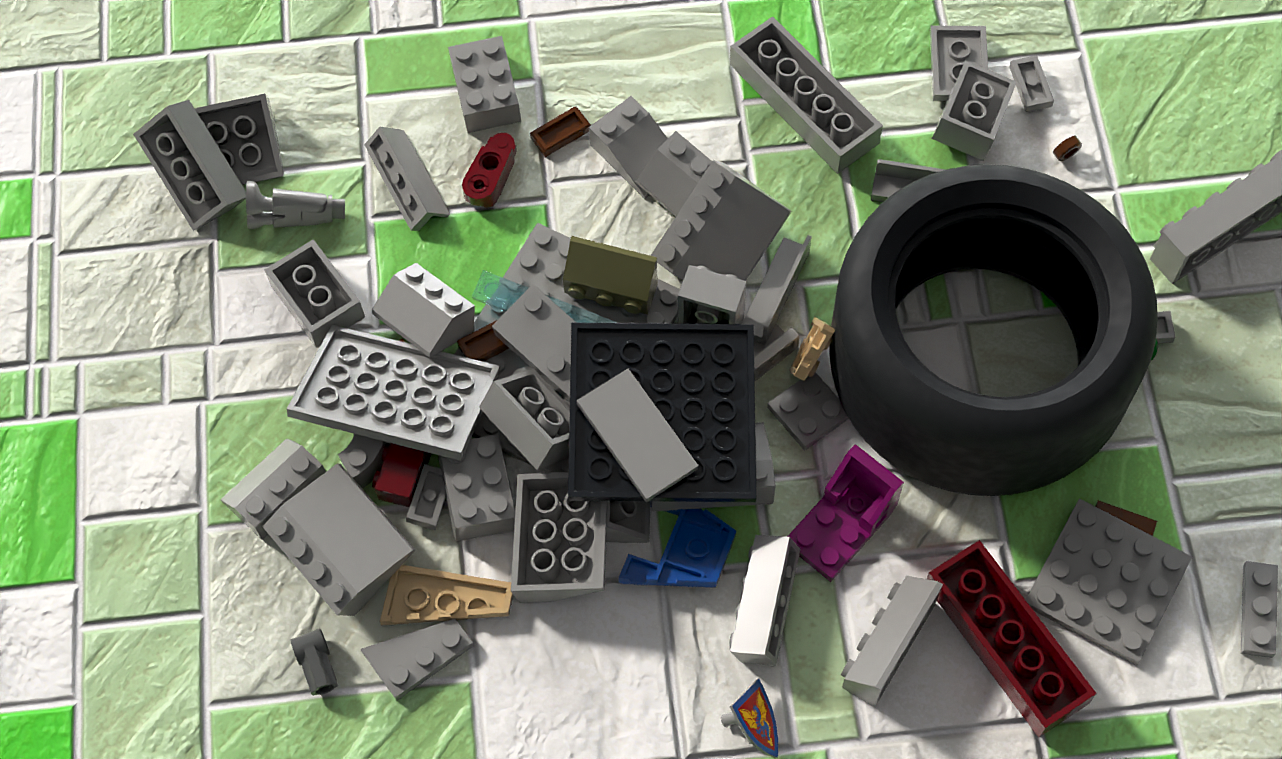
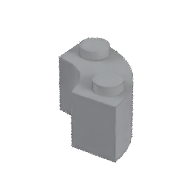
(363, 458)

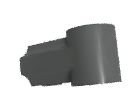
(313, 654)

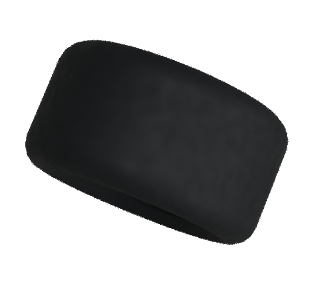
(1010, 225)

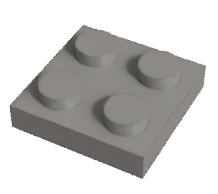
(808, 410)

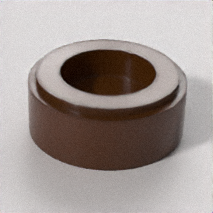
(1067, 148)

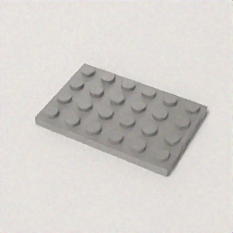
(393, 392)

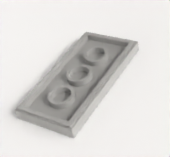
(637, 435)

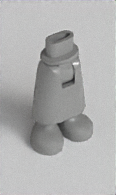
(290, 208)

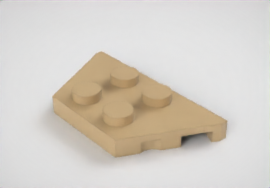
(818, 339)

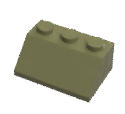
(610, 275)

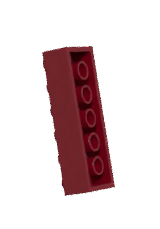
(1010, 639)

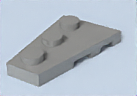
(417, 656)

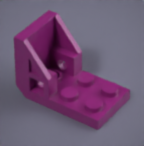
(848, 515)

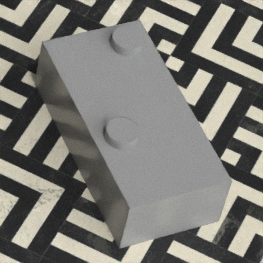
(540, 337)

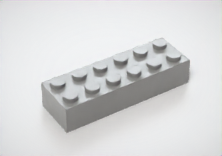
(805, 95)
(1220, 221)

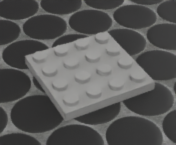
(1108, 581)

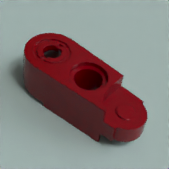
(497, 153)

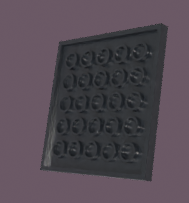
(698, 383)

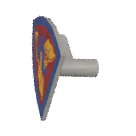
(755, 719)

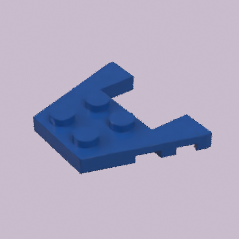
(692, 555)

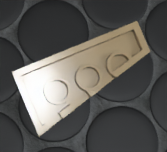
(435, 595)

